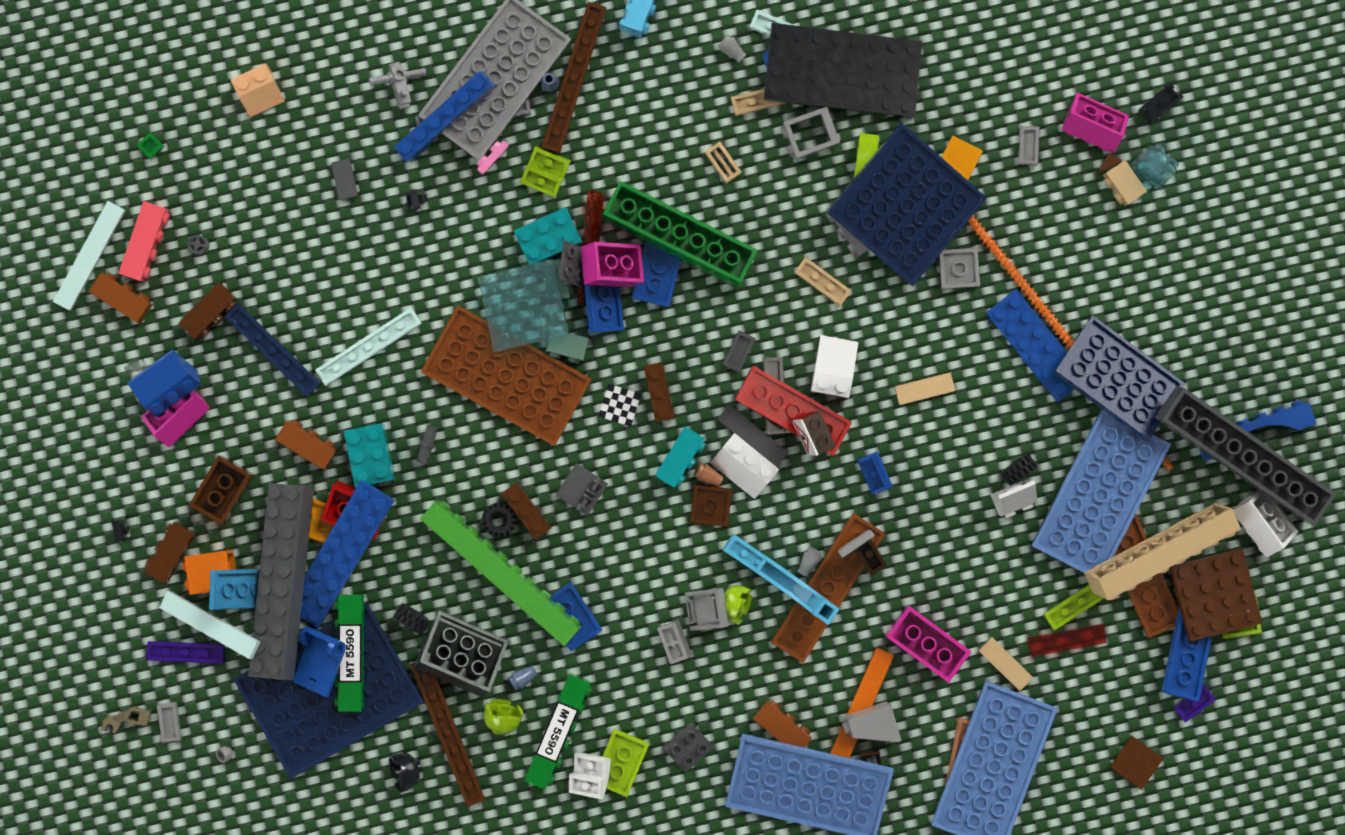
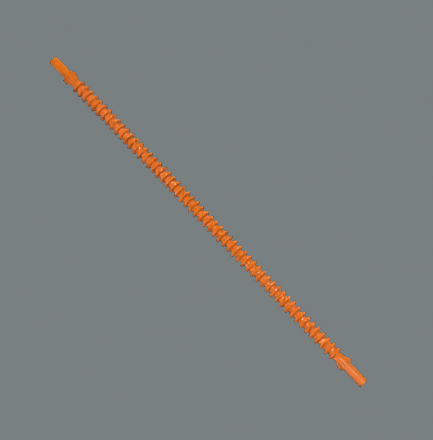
(1029, 292)

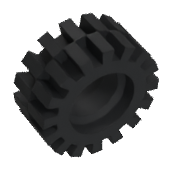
(1019, 469)
(487, 519)
(412, 619)

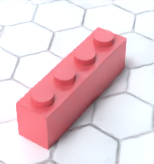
(143, 241)

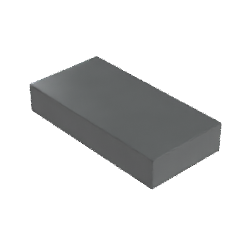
(344, 179)
(739, 351)

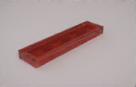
(1066, 640)

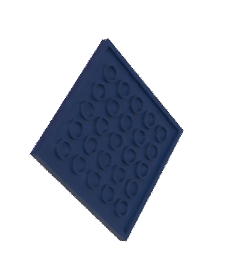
(906, 204)

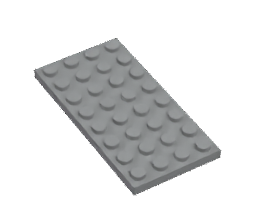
(515, 54)

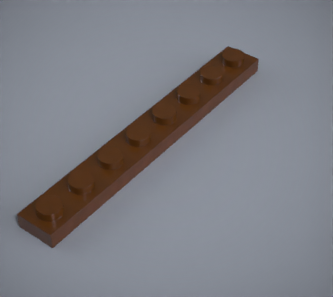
(574, 77)
(449, 737)

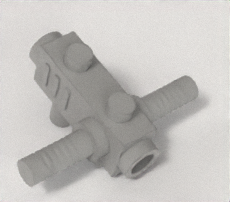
(398, 79)

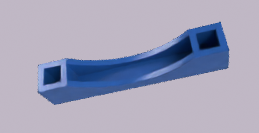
(429, 129)
(1293, 418)

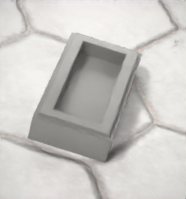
(1028, 145)
(855, 543)
(169, 722)

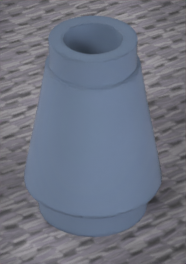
(552, 86)
(522, 677)

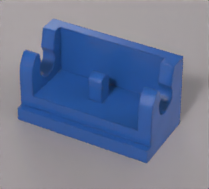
(874, 473)

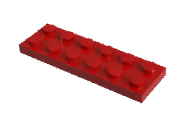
(783, 404)

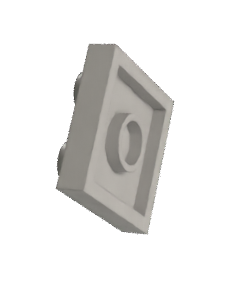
(959, 268)

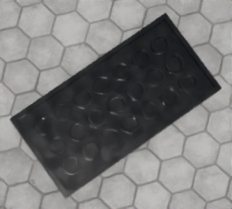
(842, 70)

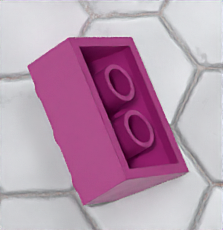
(1095, 123)
(177, 418)

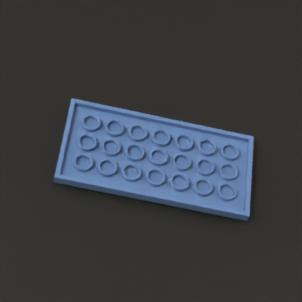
(1100, 494)
(994, 763)
(808, 786)

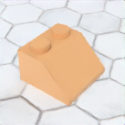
(258, 90)

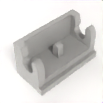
(674, 641)

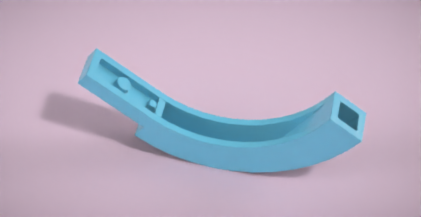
(781, 578)

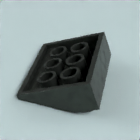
(461, 654)

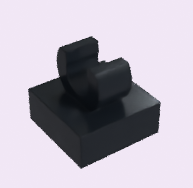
(414, 200)

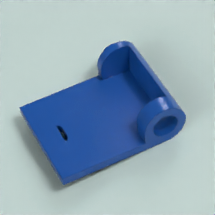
(319, 661)

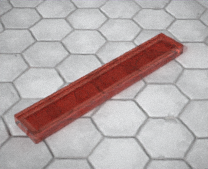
(592, 229)

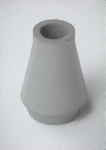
(731, 48)
(810, 559)

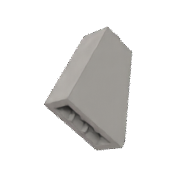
(873, 723)

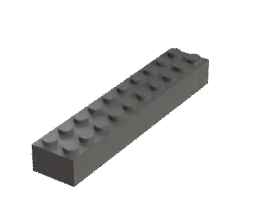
(1245, 455)
(281, 580)

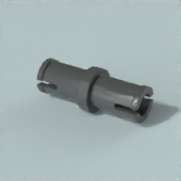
(427, 444)

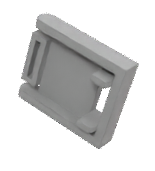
(707, 609)

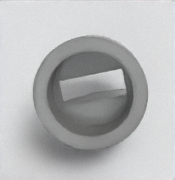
(224, 754)

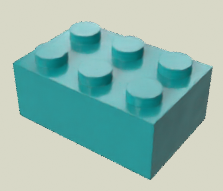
(545, 236)
(369, 454)
(680, 457)

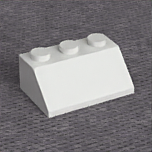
(744, 466)
(1265, 523)

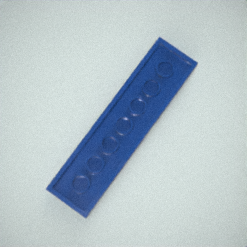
(342, 551)

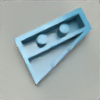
(637, 16)

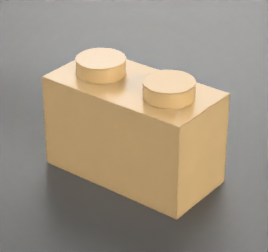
(1124, 183)

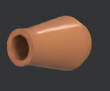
(707, 474)

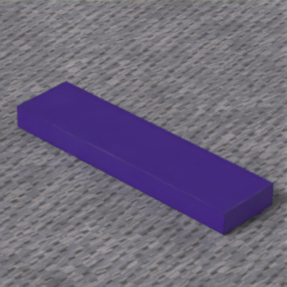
(185, 652)

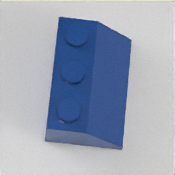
(164, 383)

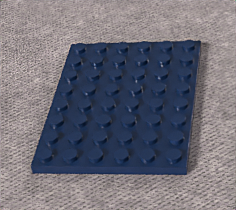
(308, 726)

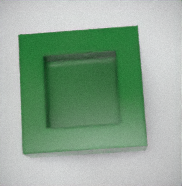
(150, 145)

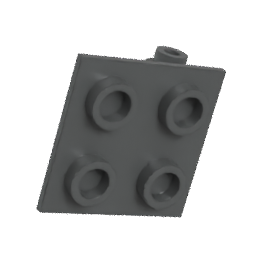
(571, 265)
(581, 489)
(688, 747)

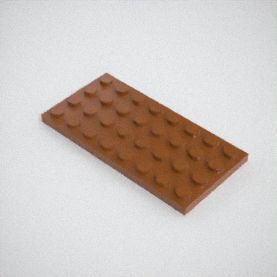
(512, 383)

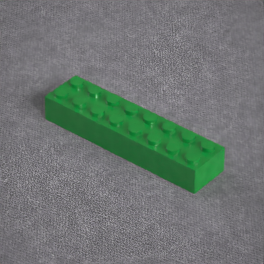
(679, 234)

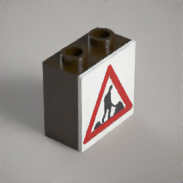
(814, 433)

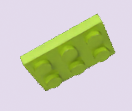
(626, 757)

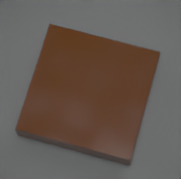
(711, 505)
(1136, 762)

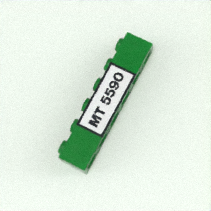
(351, 670)
(557, 731)

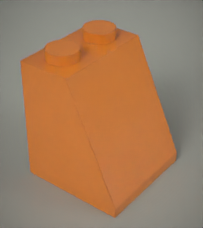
(199, 568)

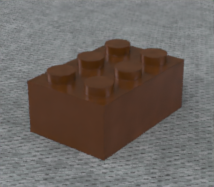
(221, 490)

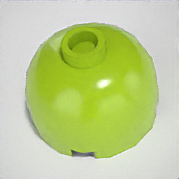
(737, 602)
(501, 716)

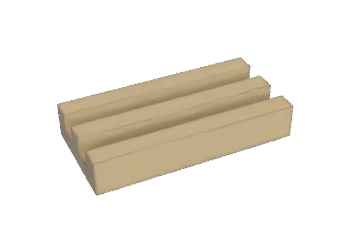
(727, 155)

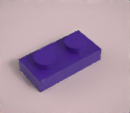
(1188, 709)

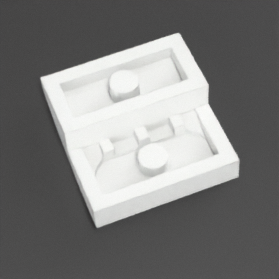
(589, 775)

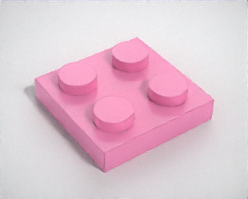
(485, 163)

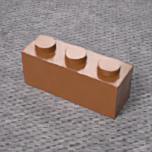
(121, 297)
(307, 444)
(781, 725)

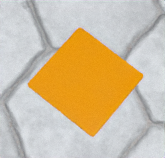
(962, 156)

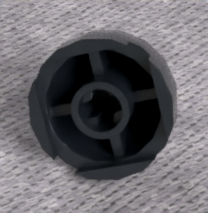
(405, 771)

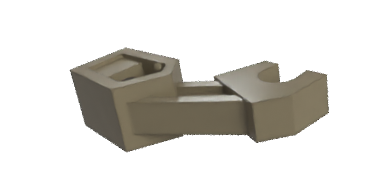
(116, 720)

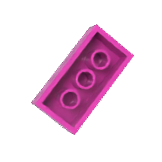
(927, 643)

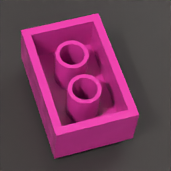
(612, 264)

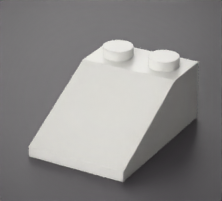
(834, 367)
(1015, 497)

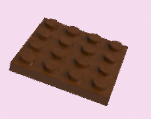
(1215, 594)

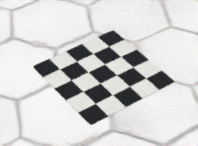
(619, 405)

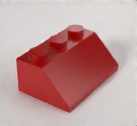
(337, 501)

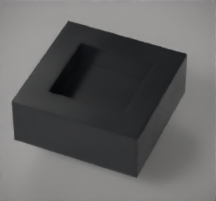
(120, 529)

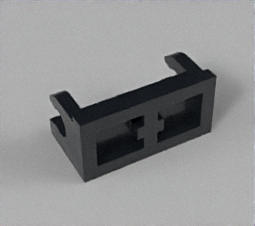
(1160, 104)

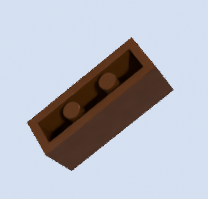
(208, 311)
(659, 392)
(526, 510)
(169, 552)

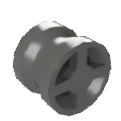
(195, 242)

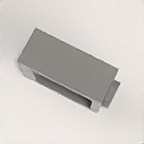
(829, 128)

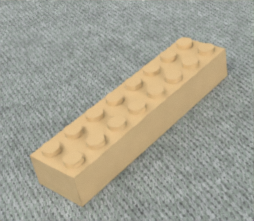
(1162, 551)

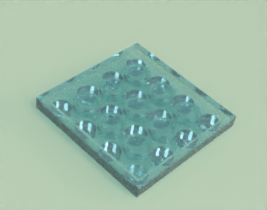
(523, 306)

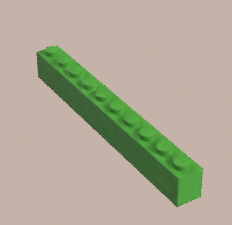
(501, 572)

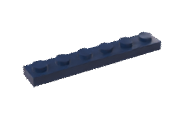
(272, 349)

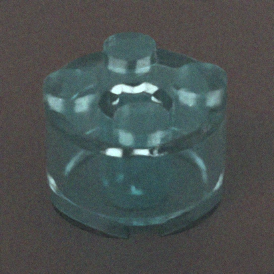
(1155, 166)

